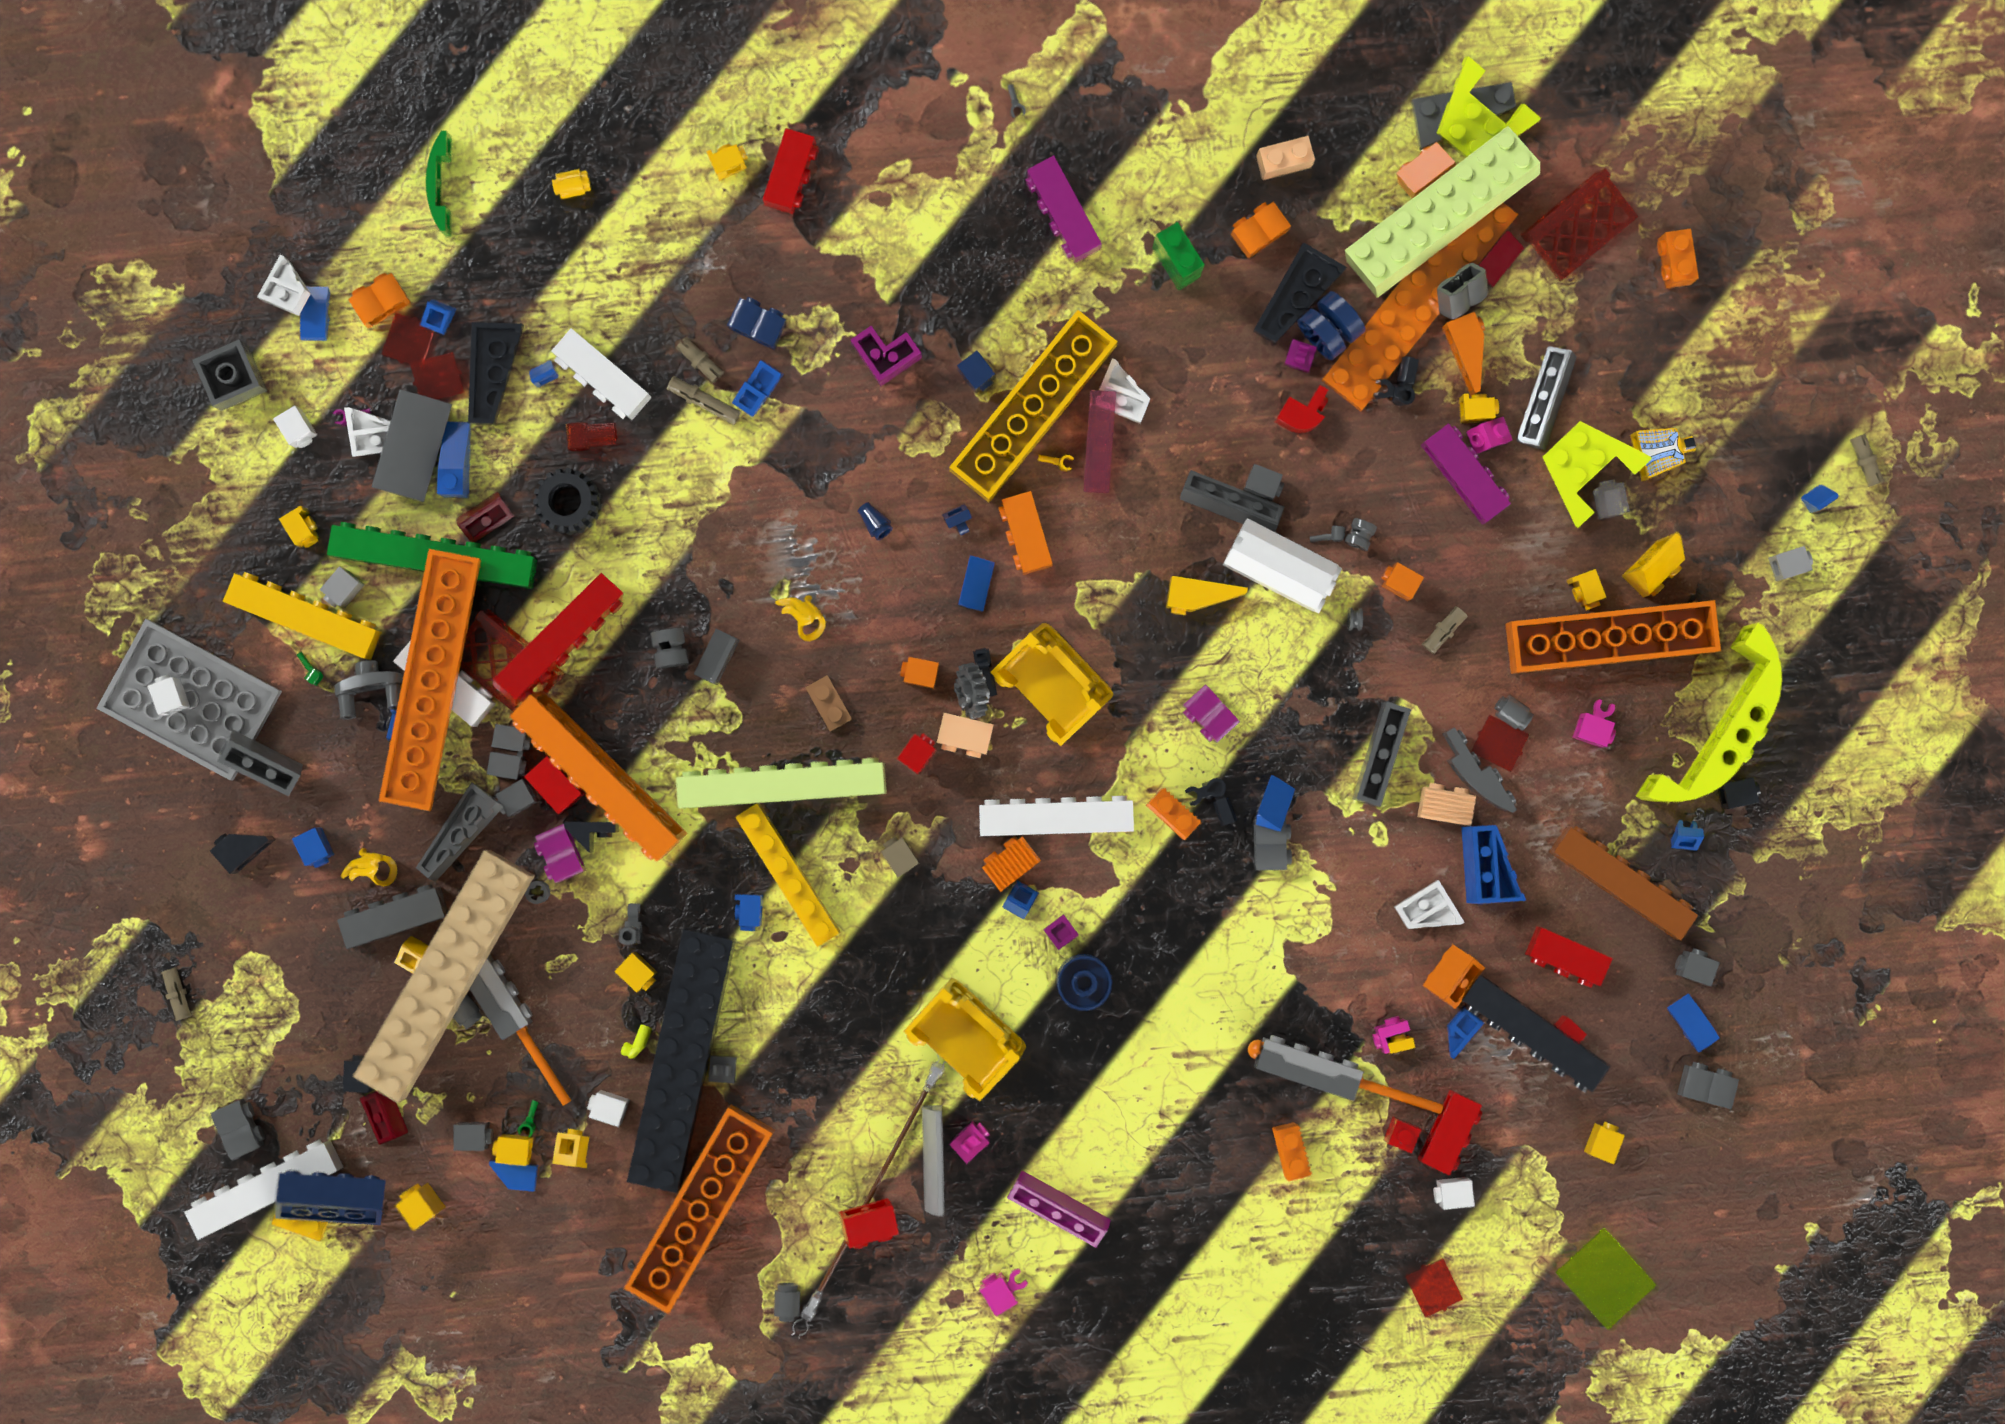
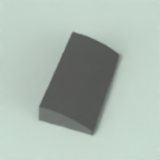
(411, 445)

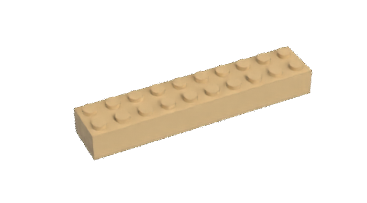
(444, 976)

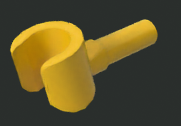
(1056, 461)

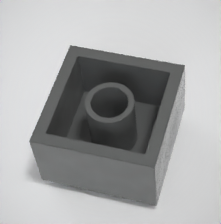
(230, 375)

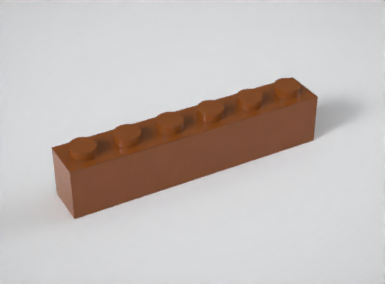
(1623, 883)

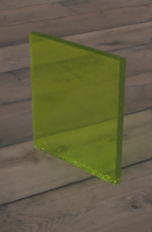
(1605, 1278)

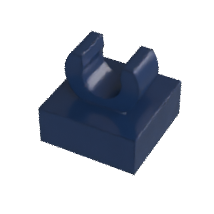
(957, 518)

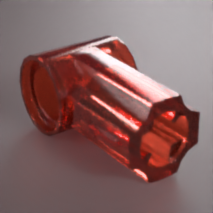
(583, 436)

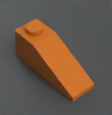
(1467, 343)

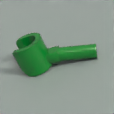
(314, 676)
(529, 1120)

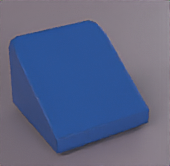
(437, 316)
(543, 374)
(1818, 498)
(1020, 899)

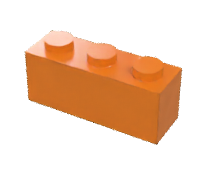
(1025, 533)

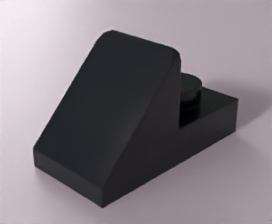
(584, 832)

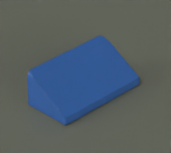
(976, 583)
(1275, 804)

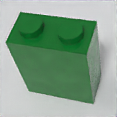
(1178, 256)

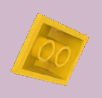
(1656, 565)

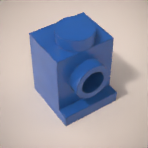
(749, 911)

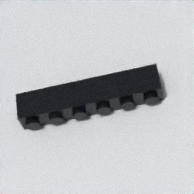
(1536, 1033)

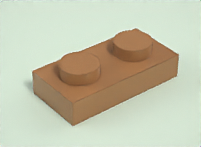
(828, 703)

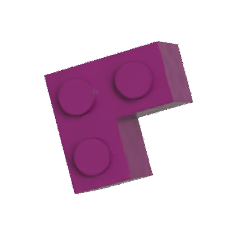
(882, 360)

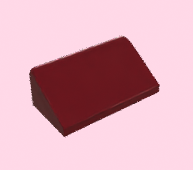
(1501, 257)
(484, 517)
(383, 1117)

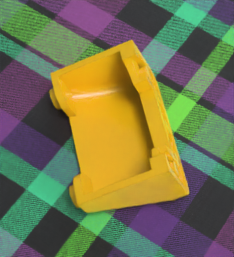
(1054, 681)
(967, 1037)

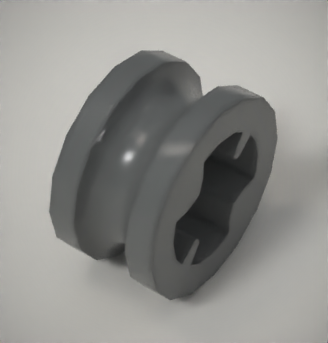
(1355, 619)
(540, 899)

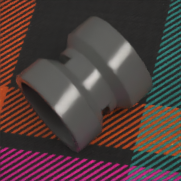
(1360, 534)

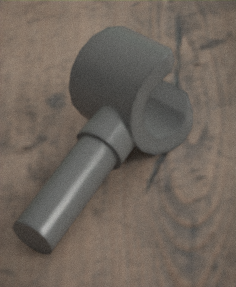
(1015, 102)
(1337, 534)

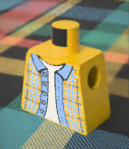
(1664, 448)

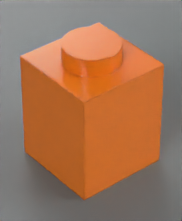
(1401, 581)
(920, 672)

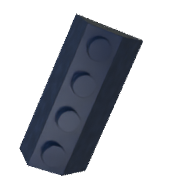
(329, 1198)

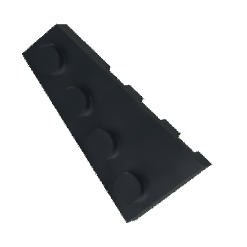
(1301, 286)
(490, 367)

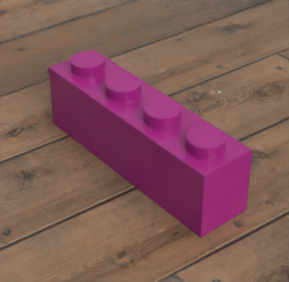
(1063, 209)
(1466, 474)

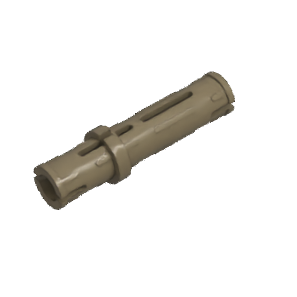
(700, 398)

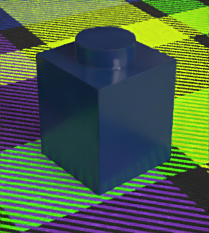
(977, 372)

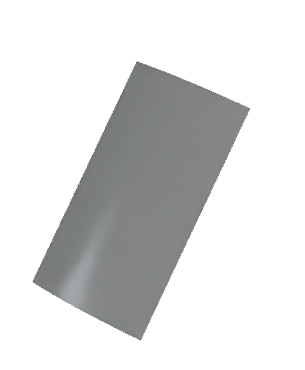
(933, 1159)

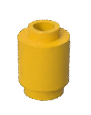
(571, 183)

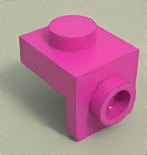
(1489, 435)
(1391, 1027)

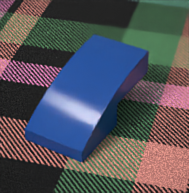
(314, 315)
(757, 388)
(1693, 1023)

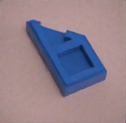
(1461, 1030)
(516, 1176)

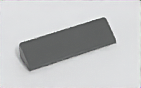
(1546, 397)
(1230, 501)

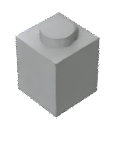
(1791, 563)
(341, 588)

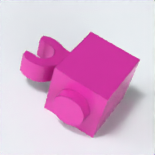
(1594, 728)
(970, 1141)
(999, 1292)

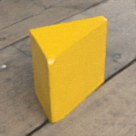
(411, 954)

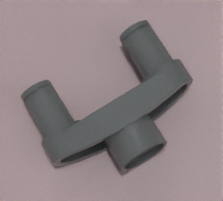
(367, 679)

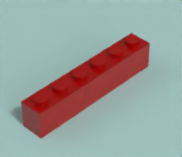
(558, 639)

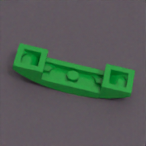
(439, 153)

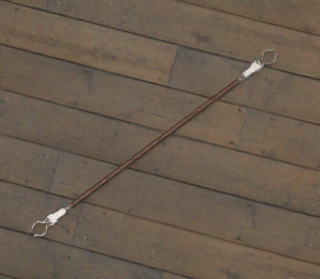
(810, 1309)

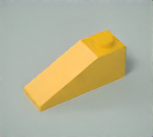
(1194, 594)

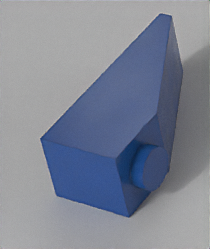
(454, 461)

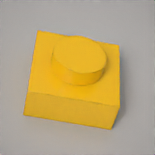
(1400, 1043)

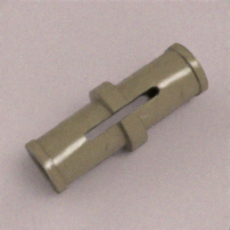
(699, 360)
(1867, 460)
(1444, 630)
(176, 994)

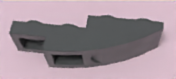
(1484, 781)

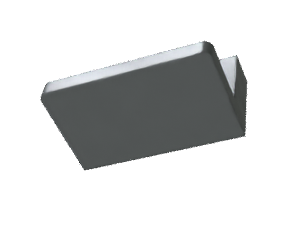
(716, 657)

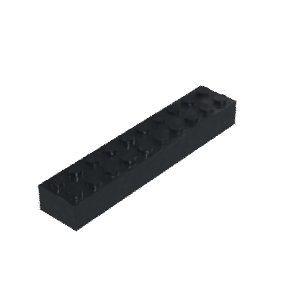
(681, 1060)

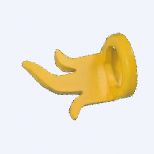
(805, 614)
(368, 866)

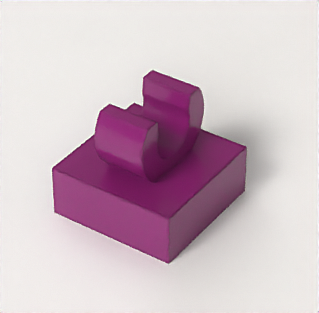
(1300, 355)
(1061, 932)

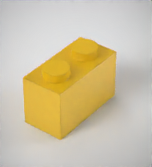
(419, 1205)

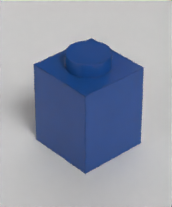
(313, 847)

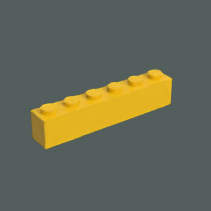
(302, 616)
(788, 874)

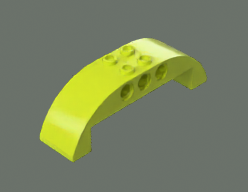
(1757, 695)

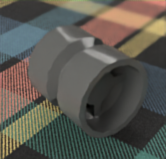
(670, 657)

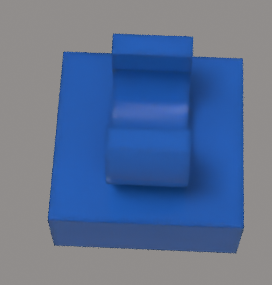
(1687, 837)

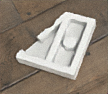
(285, 288)
(1130, 399)
(365, 432)
(1429, 908)

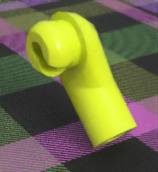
(639, 1043)

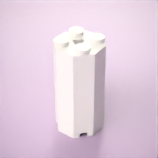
(1282, 566)

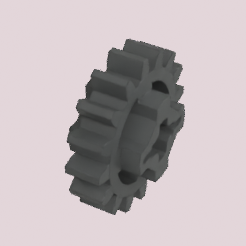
(972, 690)

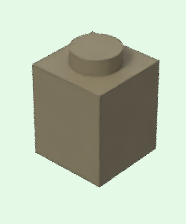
(899, 856)

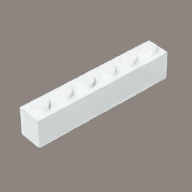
(1056, 818)
(258, 1191)

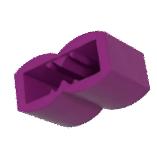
(1210, 714)
(559, 853)

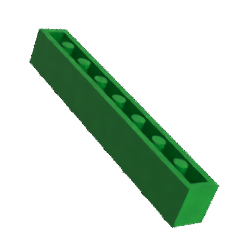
(412, 553)

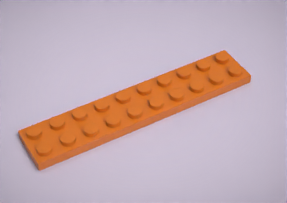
(1409, 312)
(430, 680)

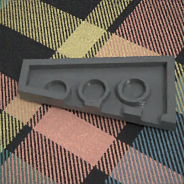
(1430, 109)
(461, 828)

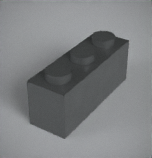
(260, 763)

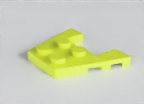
(1471, 124)
(1582, 456)

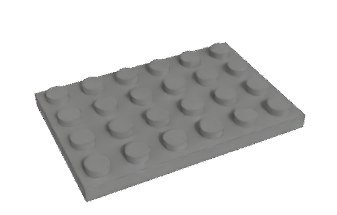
(217, 691)

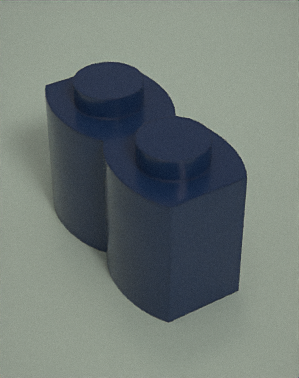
(757, 323)

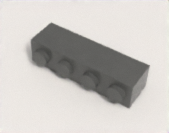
(1381, 754)
(394, 917)

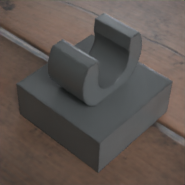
(722, 1069)

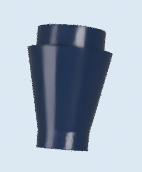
(875, 522)

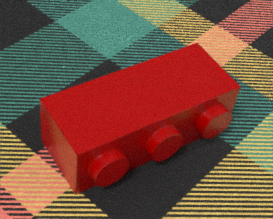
(790, 171)
(1568, 957)
(1450, 1133)

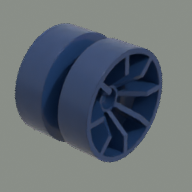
(1332, 325)
(1083, 982)

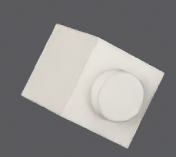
(295, 427)
(168, 695)
(608, 1107)
(1454, 1193)

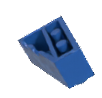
(1487, 867)

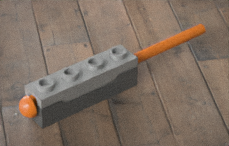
(509, 1016)
(1323, 1072)

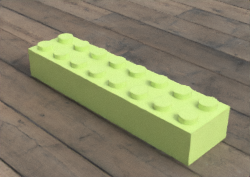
(1443, 211)
(781, 785)

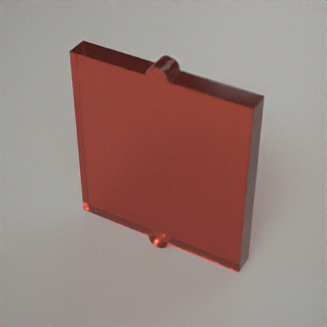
(407, 340)
(437, 376)
(1500, 743)
(1434, 1287)

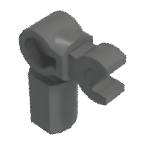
(633, 927)

